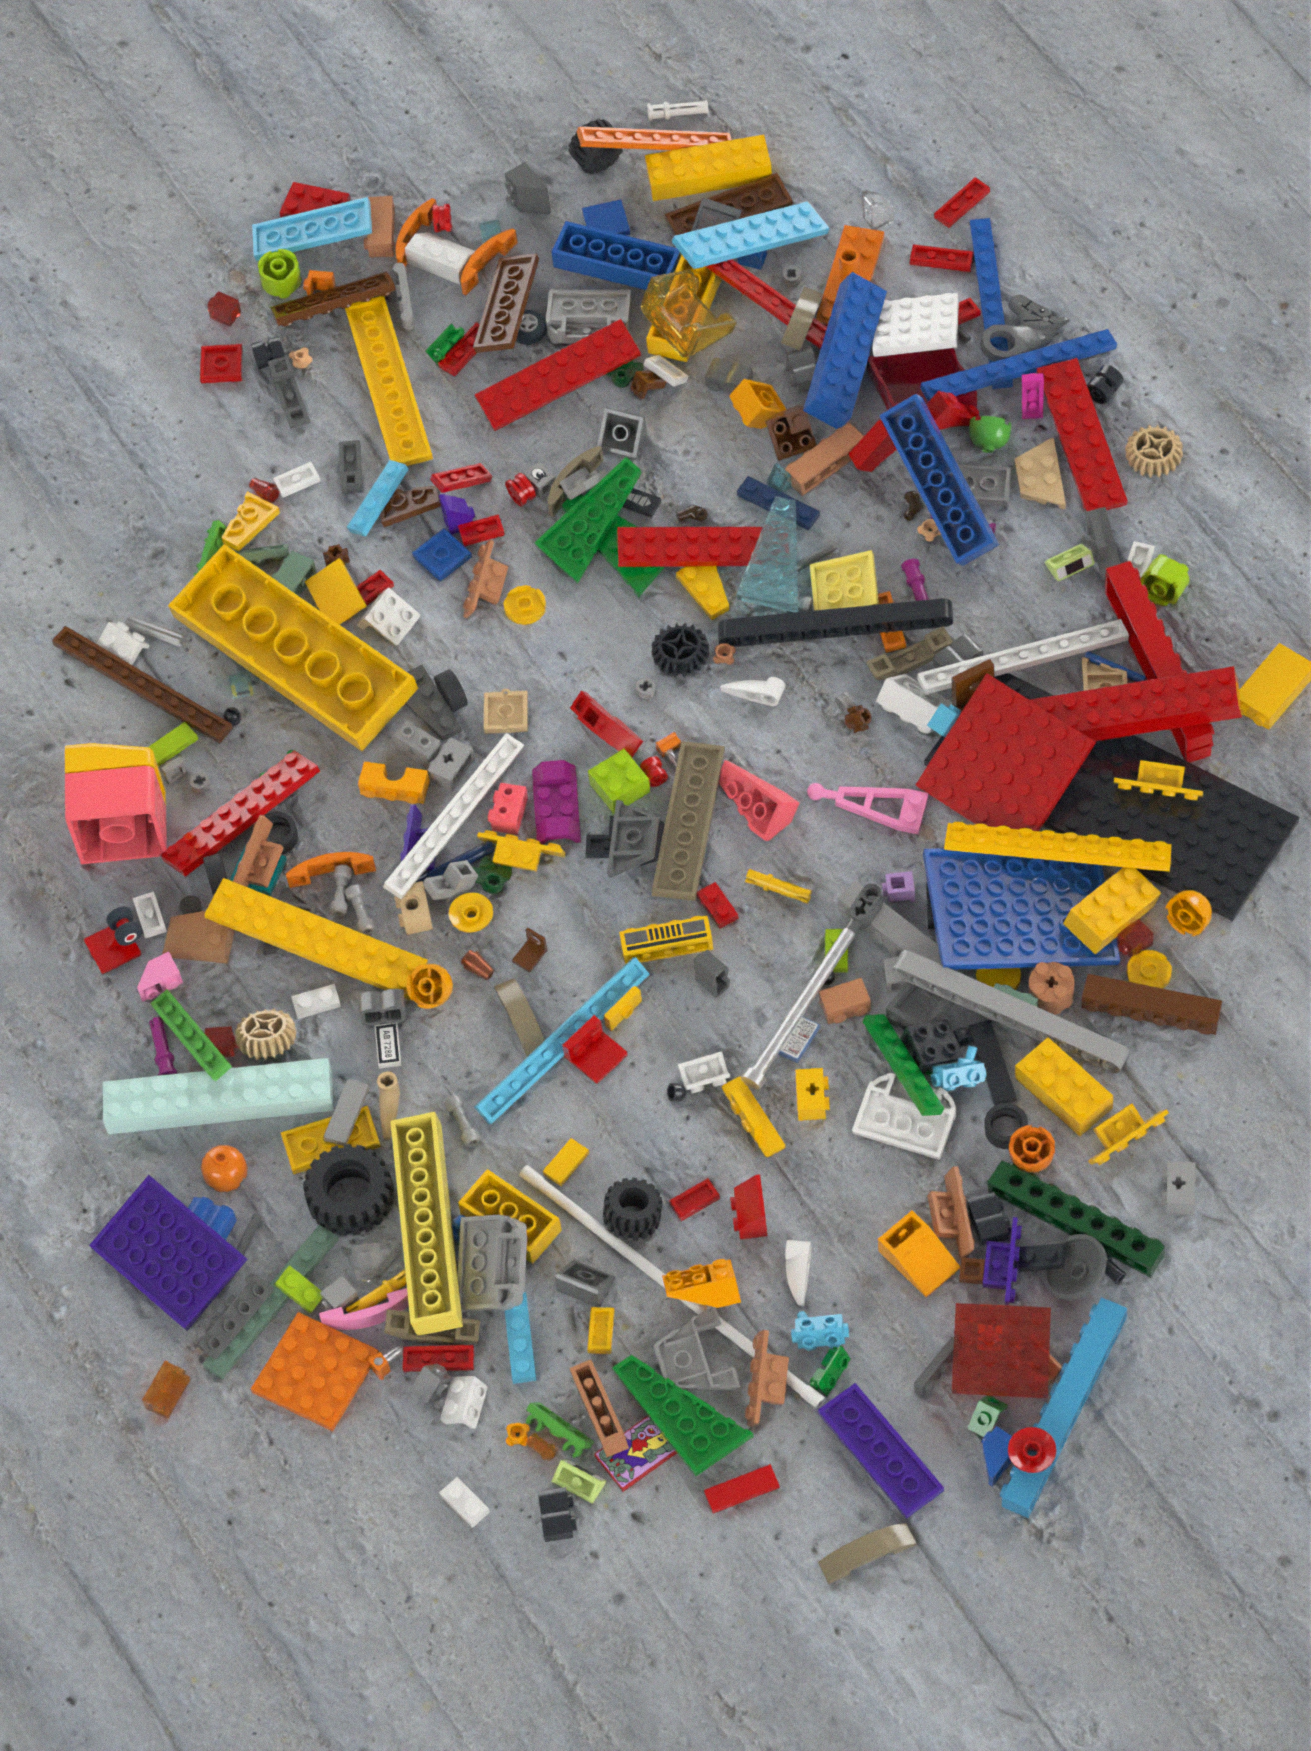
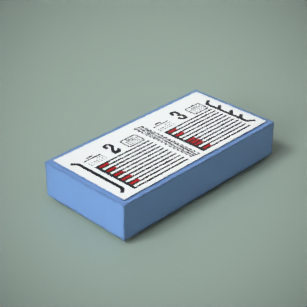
(799, 1040)

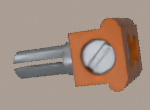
(667, 746)
(380, 1363)

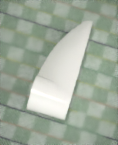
(758, 691)
(797, 1268)

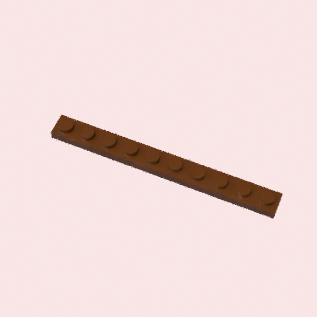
(142, 684)

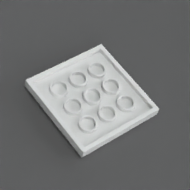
(917, 325)

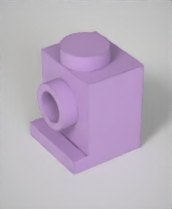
(899, 887)

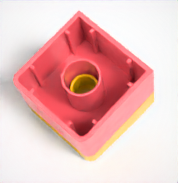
(114, 802)

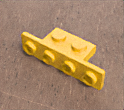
(1159, 777)
(519, 853)
(753, 1117)
(1121, 1128)

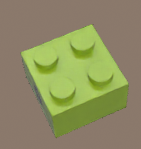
(619, 780)

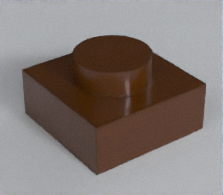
(972, 1270)

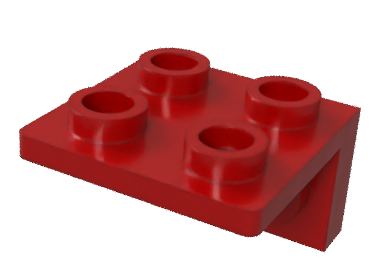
(593, 1051)

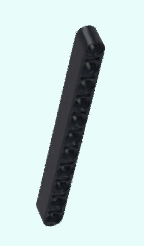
(836, 622)

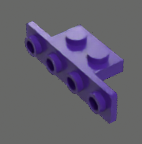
(414, 833)
(999, 1264)

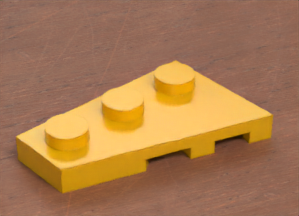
(249, 521)
(706, 588)

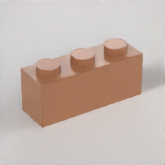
(381, 240)

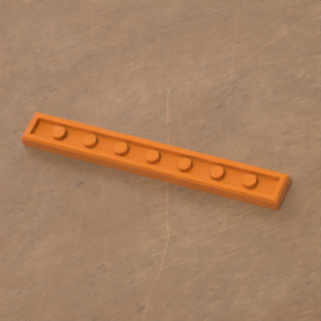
(646, 138)

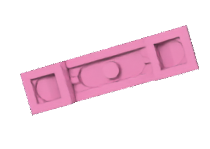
(367, 1317)

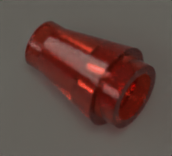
(264, 489)

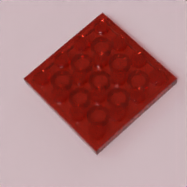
(1001, 1350)

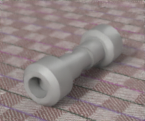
(354, 895)
(338, 906)
(469, 1136)

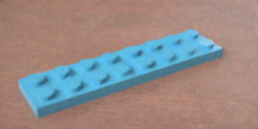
(750, 235)

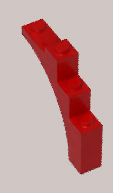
(878, 444)

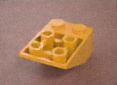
(917, 1253)
(705, 1285)

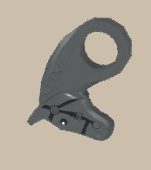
(1034, 332)

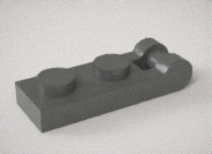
(350, 466)
(938, 1366)

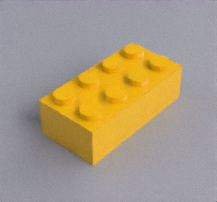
(1111, 908)
(1064, 1086)
(496, 1197)

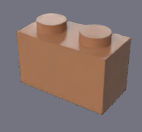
(845, 1001)

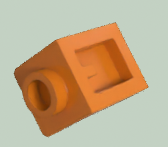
(318, 281)

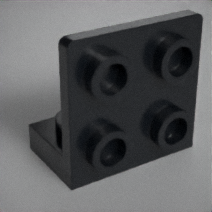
(931, 1044)

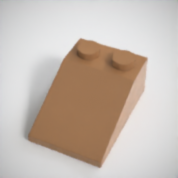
(198, 939)

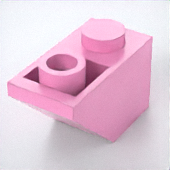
(158, 976)

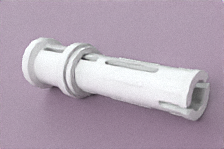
(667, 110)

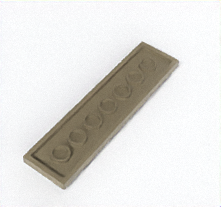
(688, 821)

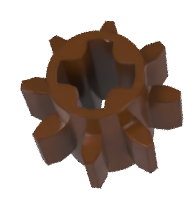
(334, 553)
(858, 718)

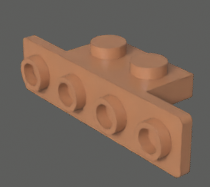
(487, 580)
(259, 856)
(950, 1213)
(768, 1378)

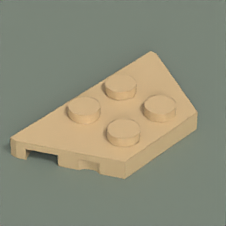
(1040, 475)
(1101, 676)

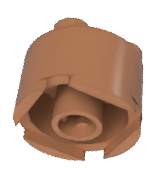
(1052, 986)

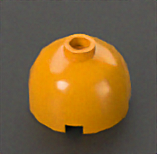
(1189, 912)
(429, 985)

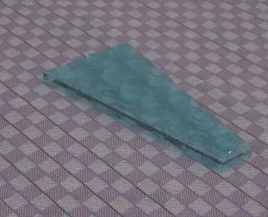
(772, 570)

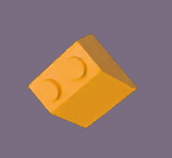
(756, 402)

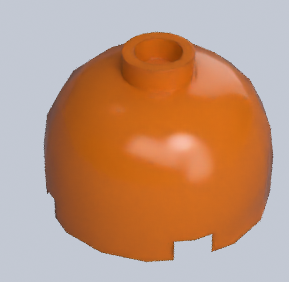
(1031, 1148)
(224, 1168)

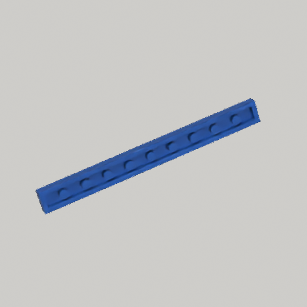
(988, 284)
(1020, 365)

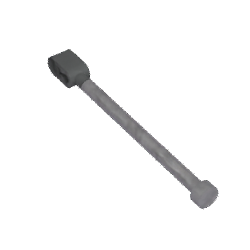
(862, 914)

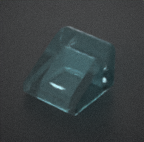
(489, 229)
(779, 479)
(241, 685)

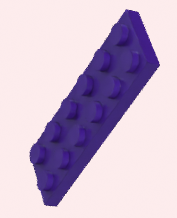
(880, 1450)

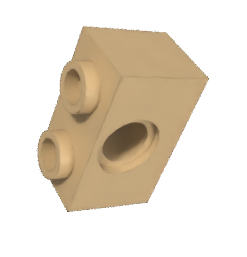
(419, 918)

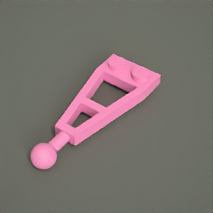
(911, 812)

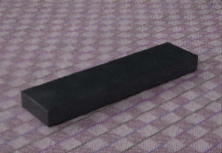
(991, 1055)

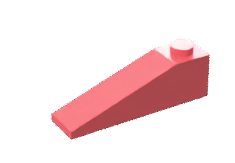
(761, 803)

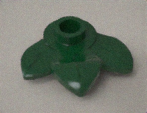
(627, 371)
(490, 873)

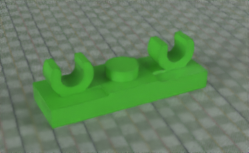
(213, 543)
(558, 1428)

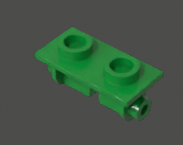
(444, 343)
(835, 1363)

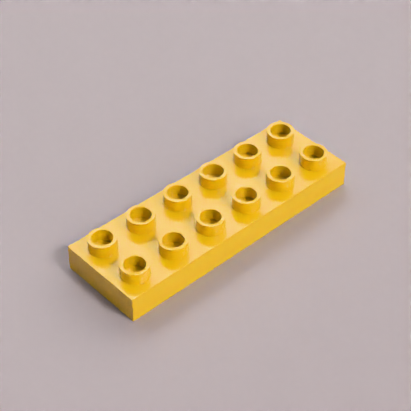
(293, 647)

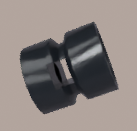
(267, 351)
(1104, 384)

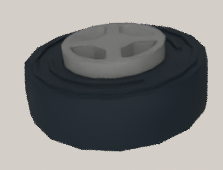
(537, 328)

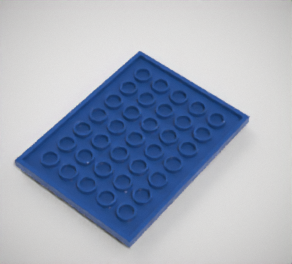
(1009, 910)

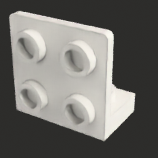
(390, 617)

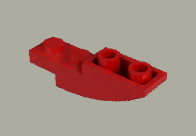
(605, 725)

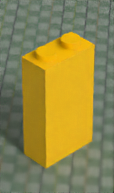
(1274, 686)

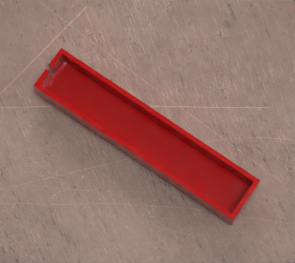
(1152, 648)
(1149, 704)

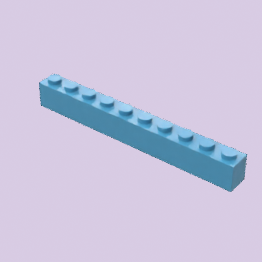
(1067, 1399)

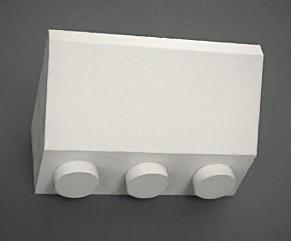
(438, 256)
(907, 699)

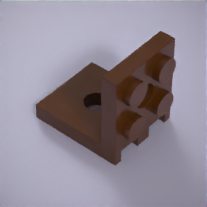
(966, 683)

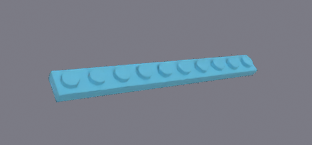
(551, 1049)

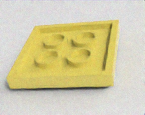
(844, 582)

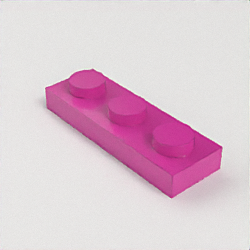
(1032, 396)

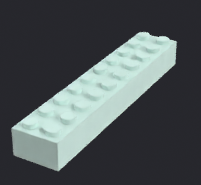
(235, 1096)

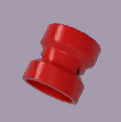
(653, 770)

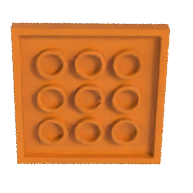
(314, 1371)

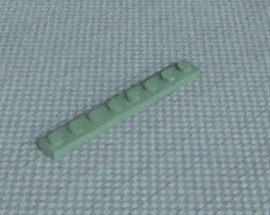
(304, 1262)

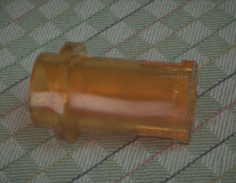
(542, 1447)

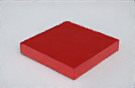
(221, 363)

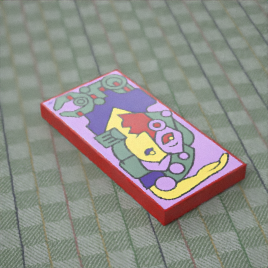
(645, 1453)

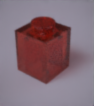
(224, 308)
(1135, 938)
(223, 1039)

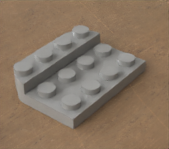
(579, 313)
(491, 1262)

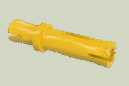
(784, 888)
(380, 1293)

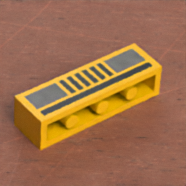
(666, 939)

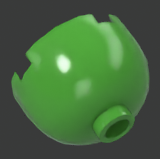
(989, 433)

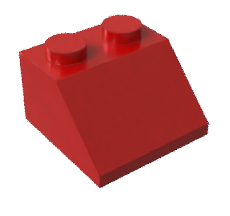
(749, 1208)

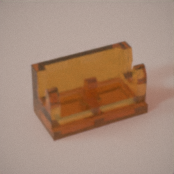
(166, 1389)

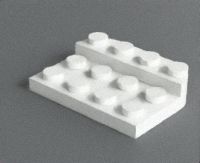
(893, 1119)

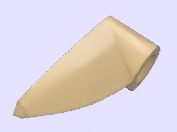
(388, 1101)

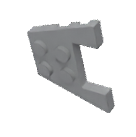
(684, 1359)

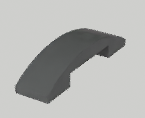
(288, 392)

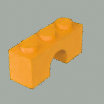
(409, 788)

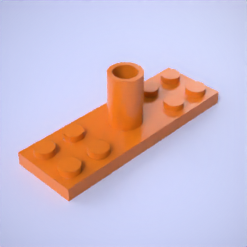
(855, 253)

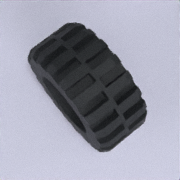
(341, 1164)

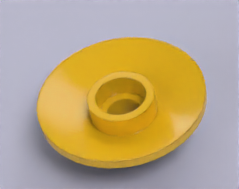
(467, 905)

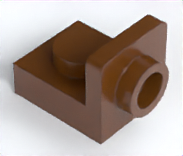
(646, 381)

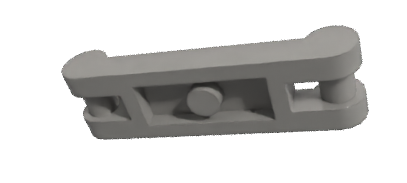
(404, 304)

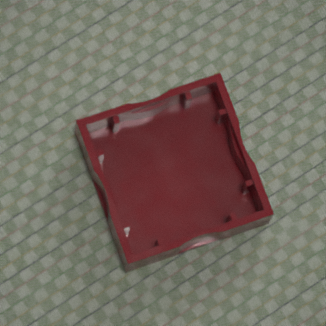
(901, 375)

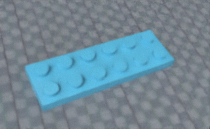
(313, 228)

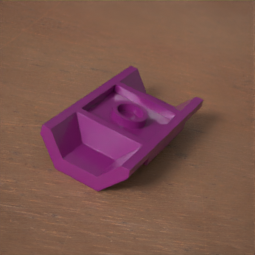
(556, 801)

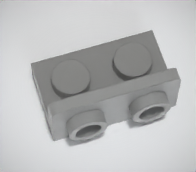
(581, 482)

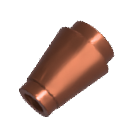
(477, 965)

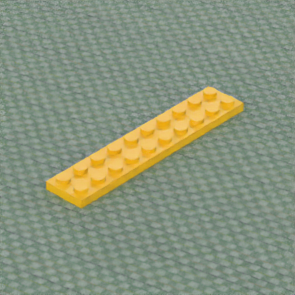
(388, 382)
(1058, 847)
(312, 937)

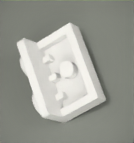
(122, 642)
(704, 1072)
(464, 1401)

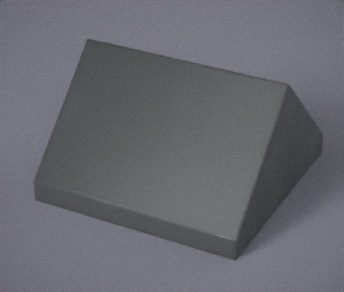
(622, 432)
(584, 1283)

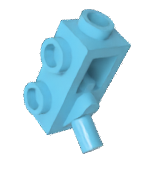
(964, 1072)
(819, 1331)

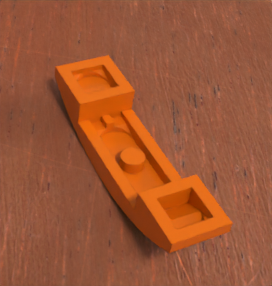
(421, 216)
(483, 255)
(326, 863)

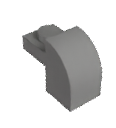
(454, 882)

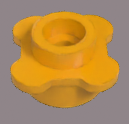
(514, 1428)

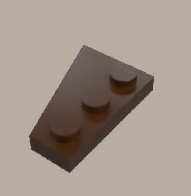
(409, 504)

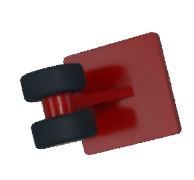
(116, 943)

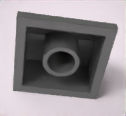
(527, 190)

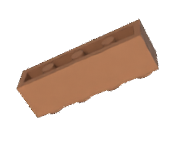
(823, 459)
(599, 1408)

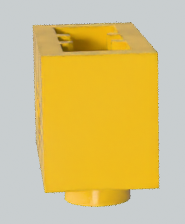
(811, 1106)

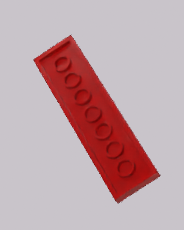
(557, 375)
(1082, 436)
(686, 546)
(240, 813)

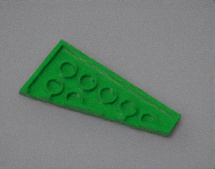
(581, 530)
(637, 577)
(687, 1422)

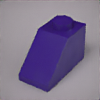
(455, 512)

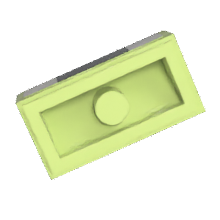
(1070, 562)
(578, 1480)

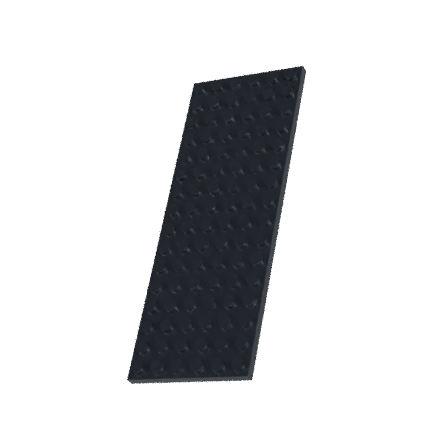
(1217, 841)

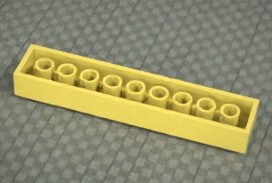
(426, 1224)

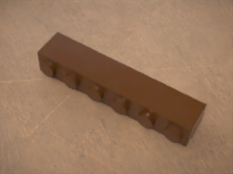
(1151, 1004)

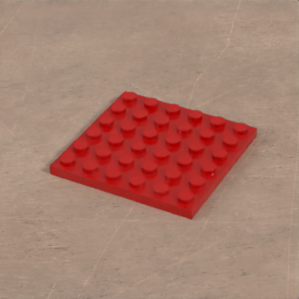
(1005, 760)

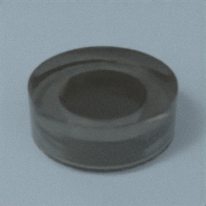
(190, 904)

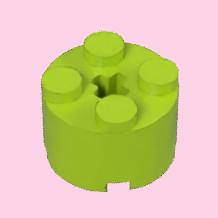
(279, 273)
(1165, 580)

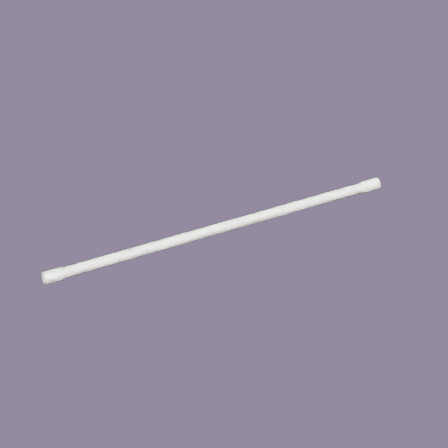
(537, 1181)

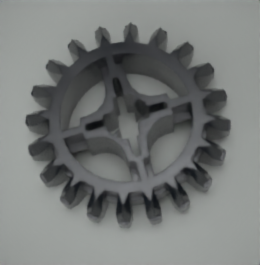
(675, 645)

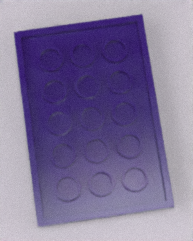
(168, 1252)

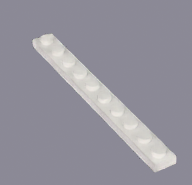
(1030, 654)
(453, 816)

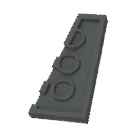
(431, 707)

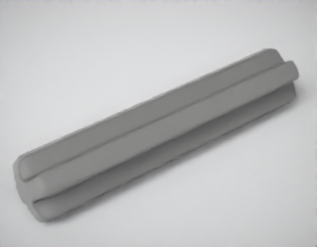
(154, 630)

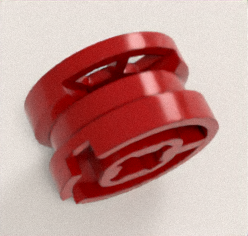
(442, 218)
(520, 489)

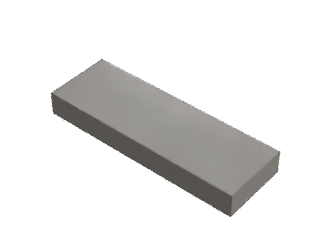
(346, 1112)

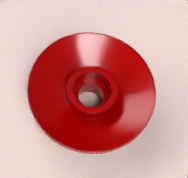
(1032, 1440)

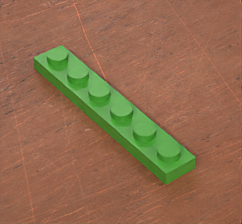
(191, 1035)

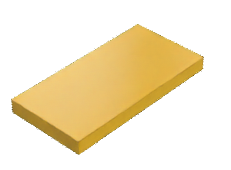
(307, 1141)

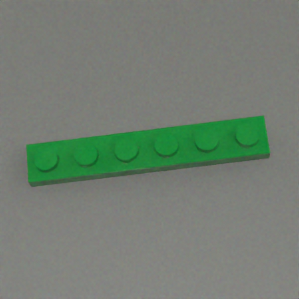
(903, 1065)

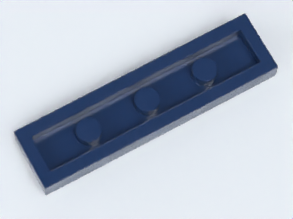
(764, 495)

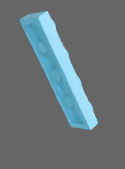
(377, 498)
(520, 1343)

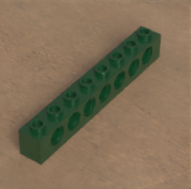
(1061, 1218)

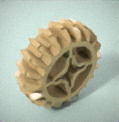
(1157, 444)
(265, 1034)

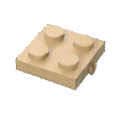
(505, 712)

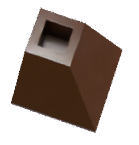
(790, 432)

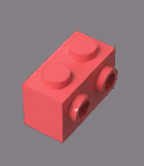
(508, 808)

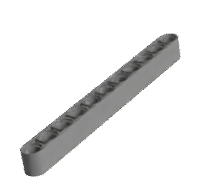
(1010, 1011)

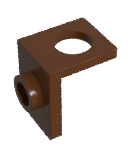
(531, 951)

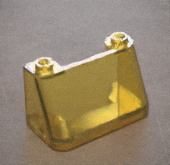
(681, 316)

